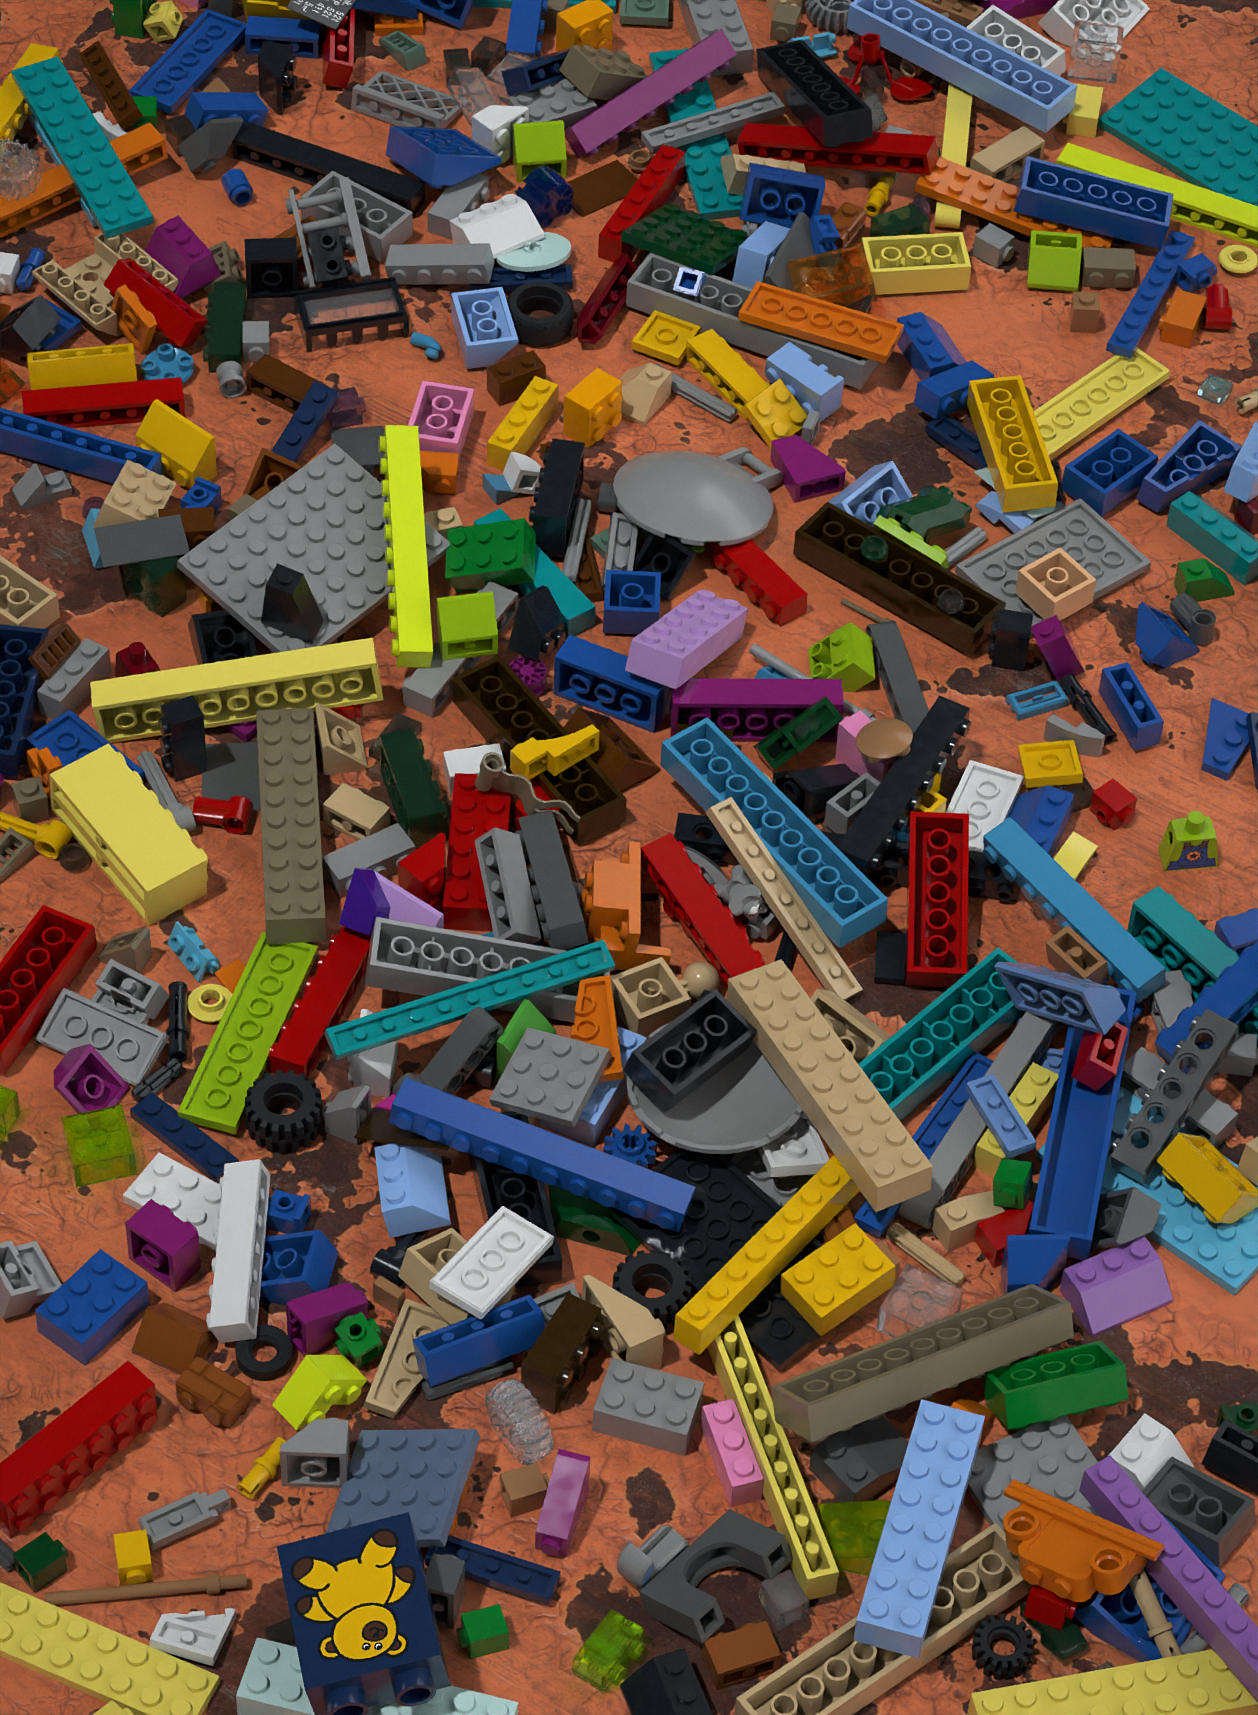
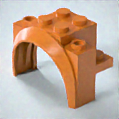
(615, 901)

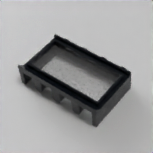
(350, 309)

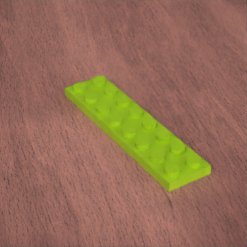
(246, 1033)

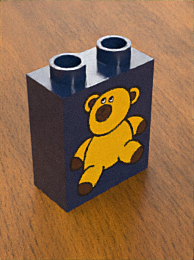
(363, 1617)

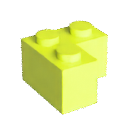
(316, 1387)

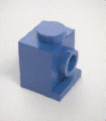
(1195, 273)
(202, 494)
(288, 1212)

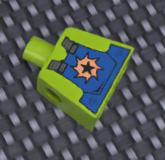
(1189, 843)

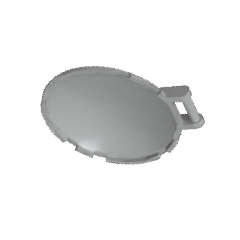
(697, 495)
(728, 1113)

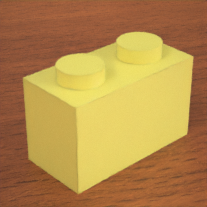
(1085, 115)

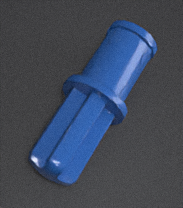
(33, 261)

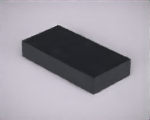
(890, 958)

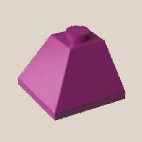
(88, 1080)

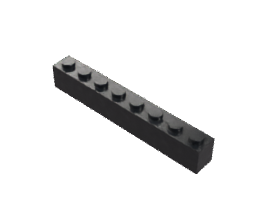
(312, 163)
(905, 784)

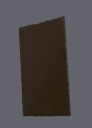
(378, 1129)

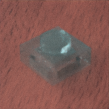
(1215, 389)

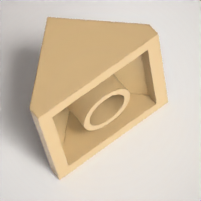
(339, 742)

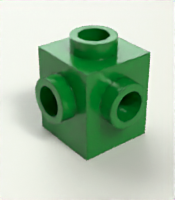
(359, 1339)

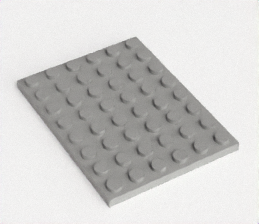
(314, 522)

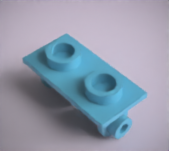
(821, 44)
(188, 947)

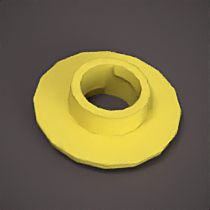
(1247, 258)
(206, 1012)

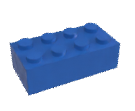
(599, 682)

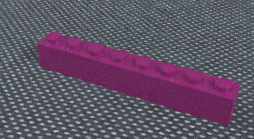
(649, 93)

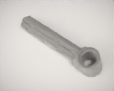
(158, 783)

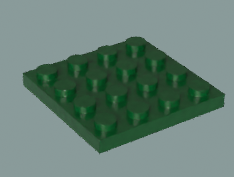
(686, 238)

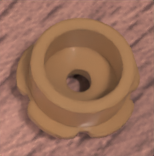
(639, 160)

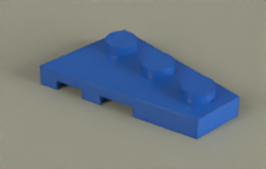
(1225, 739)

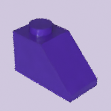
(364, 902)

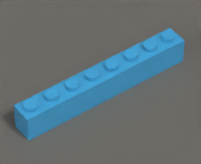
(1071, 905)

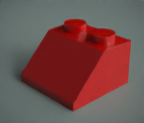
(425, 871)

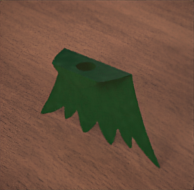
(588, 1223)

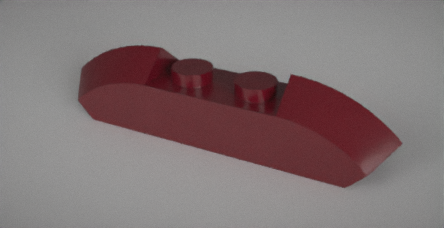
(605, 301)

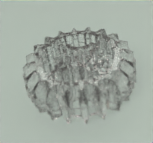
(18, 161)
(519, 1422)

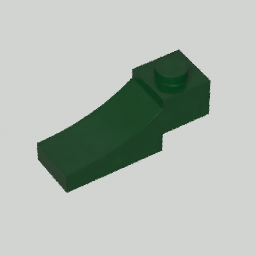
(798, 733)

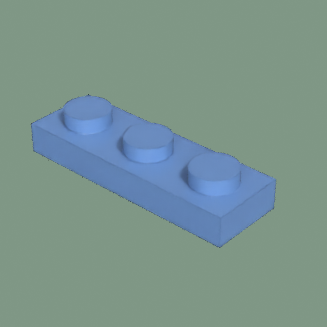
(1000, 1116)

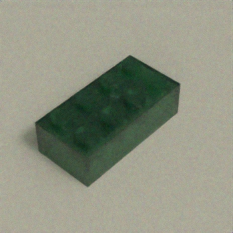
(411, 787)

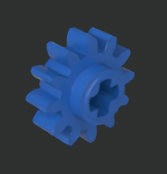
(631, 1146)

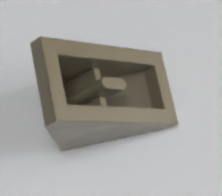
(129, 949)

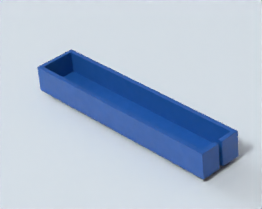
(1077, 1147)

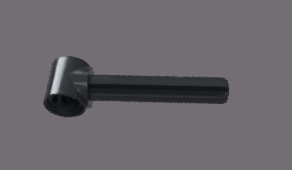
(389, 1261)

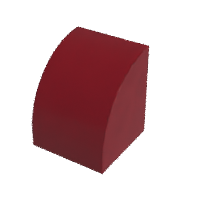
(1247, 515)

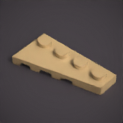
(398, 1369)

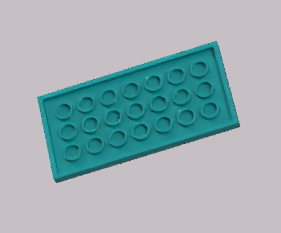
(1188, 135)

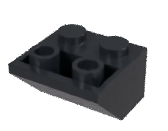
(276, 75)

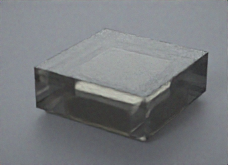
(1082, 796)

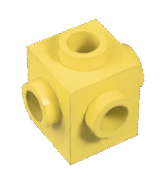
(163, 21)

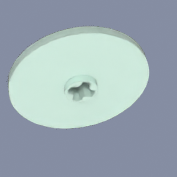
(538, 255)

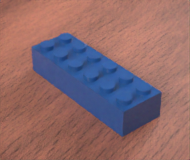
(1093, 202)

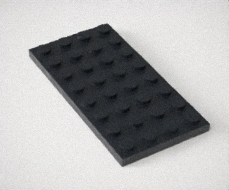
(720, 1221)

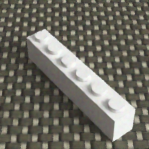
(239, 1251)

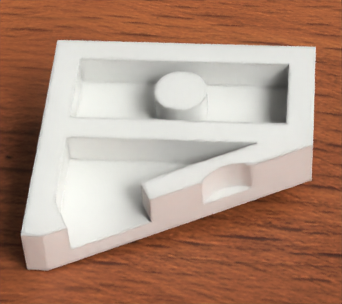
(193, 1634)

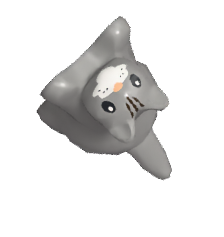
(741, 895)

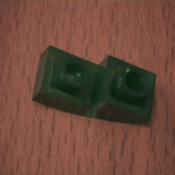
(1060, 1642)

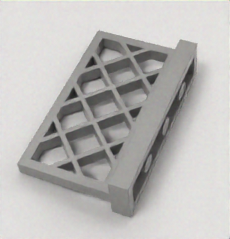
(394, 107)

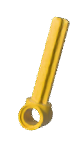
(48, 837)

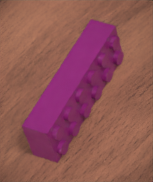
(751, 705)

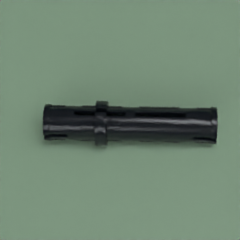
(1072, 688)
(178, 1030)

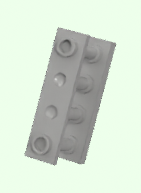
(347, 219)

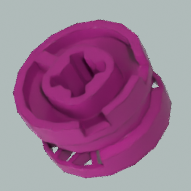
(531, 675)

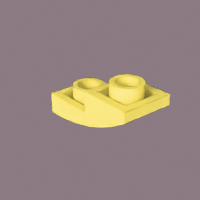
(1075, 854)

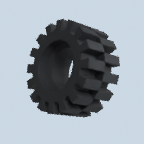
(998, 1663)

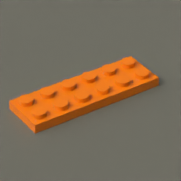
(821, 322)

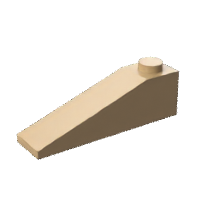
(957, 1220)

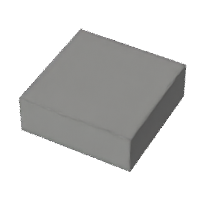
(811, 427)

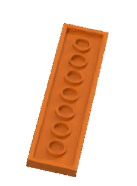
(992, 201)

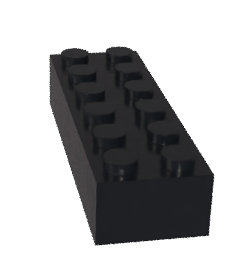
(525, 1197)

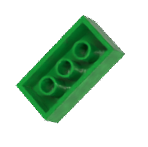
(1055, 1385)

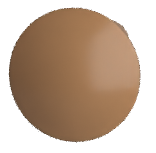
(884, 739)

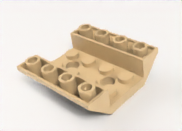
(92, 298)

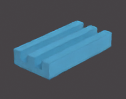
(1039, 704)

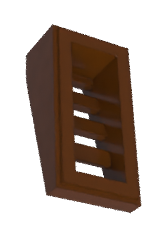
(56, 648)

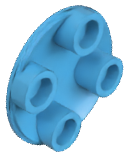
(167, 363)

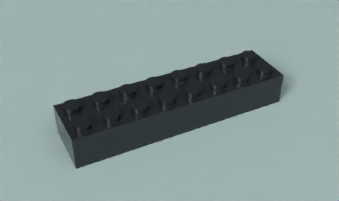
(814, 93)

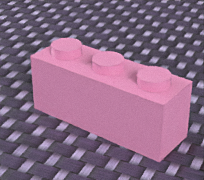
(732, 1452)

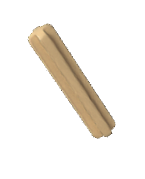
(925, 1254)

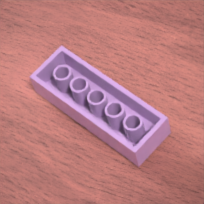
(686, 639)

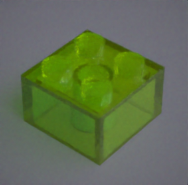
(99, 1145)

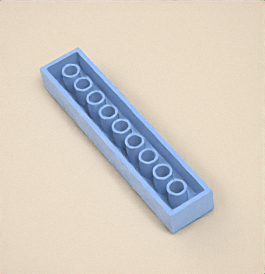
(966, 60)

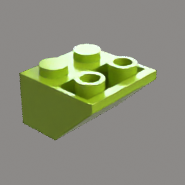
(538, 146)
(1054, 260)
(467, 626)
(844, 656)

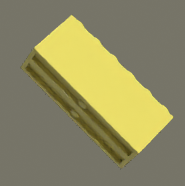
(129, 834)

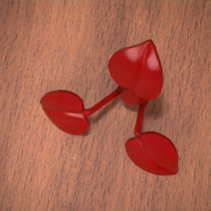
(868, 49)

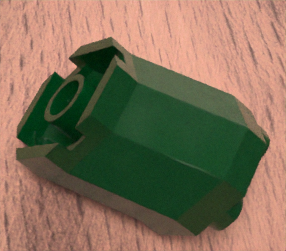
(929, 513)

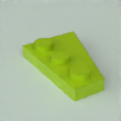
(912, 540)

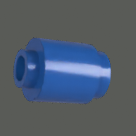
(237, 187)

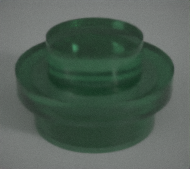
(874, 548)

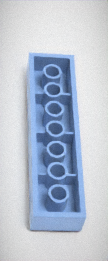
(919, 1529)

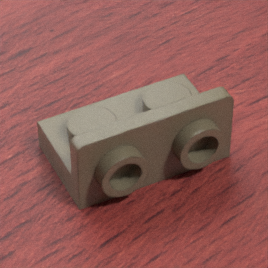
(227, 263)

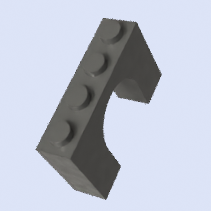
(728, 1542)

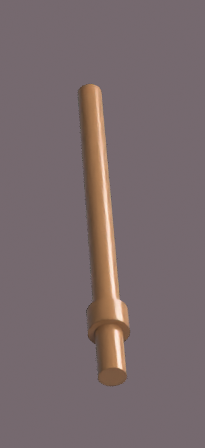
(212, 1584)

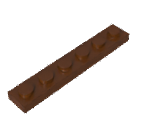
(110, 85)

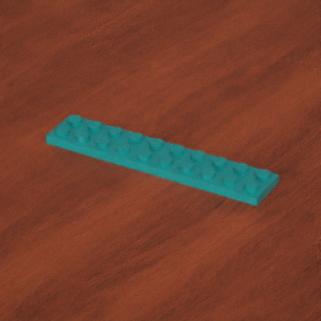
(82, 147)
(703, 156)

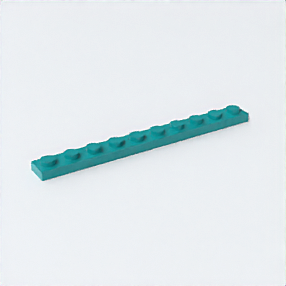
(457, 1002)

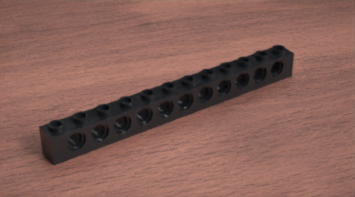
(984, 878)

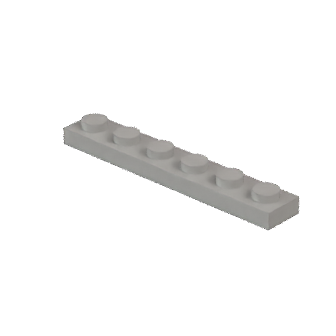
(713, 122)

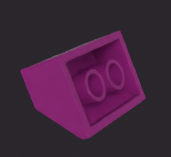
(183, 256)

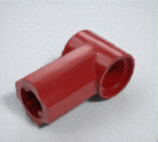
(1217, 310)
(231, 814)

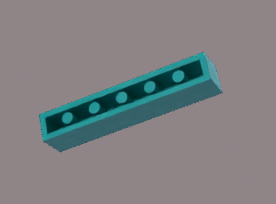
(572, 603)

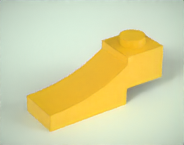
(553, 754)

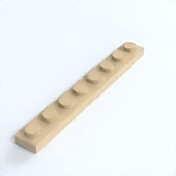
(783, 899)

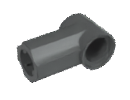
(1197, 620)

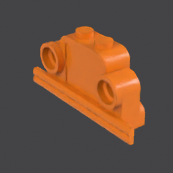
(1070, 1547)

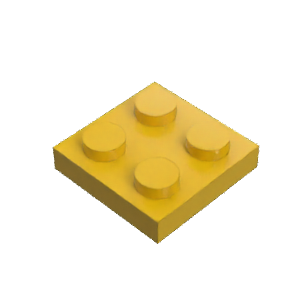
(665, 337)
(775, 413)
(1050, 763)

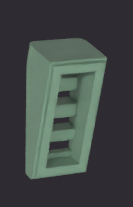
(406, 50)

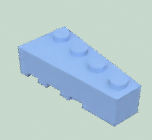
(1244, 473)

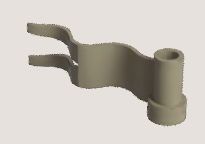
(492, 775)

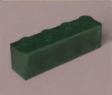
(225, 324)

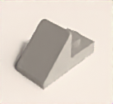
(37, 489)

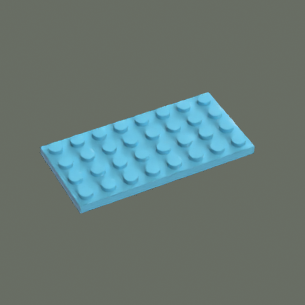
(1218, 1250)

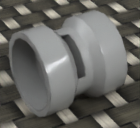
(231, 379)

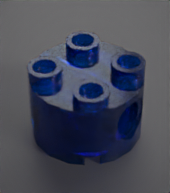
(547, 195)

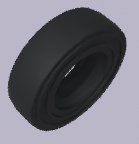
(265, 1370)

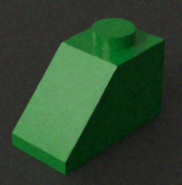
(1202, 580)

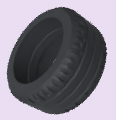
(546, 297)

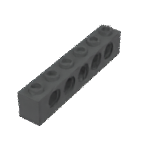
(1140, 1162)

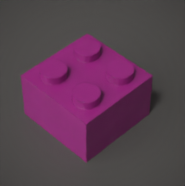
(163, 1244)

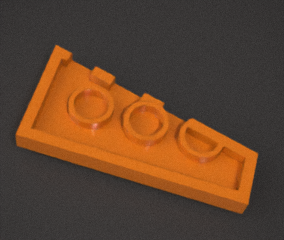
(597, 1022)

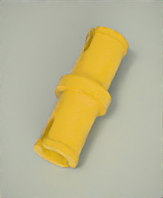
(879, 195)
(262, 1470)

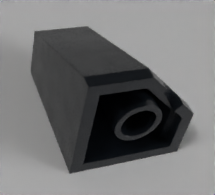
(291, 605)
(813, 787)

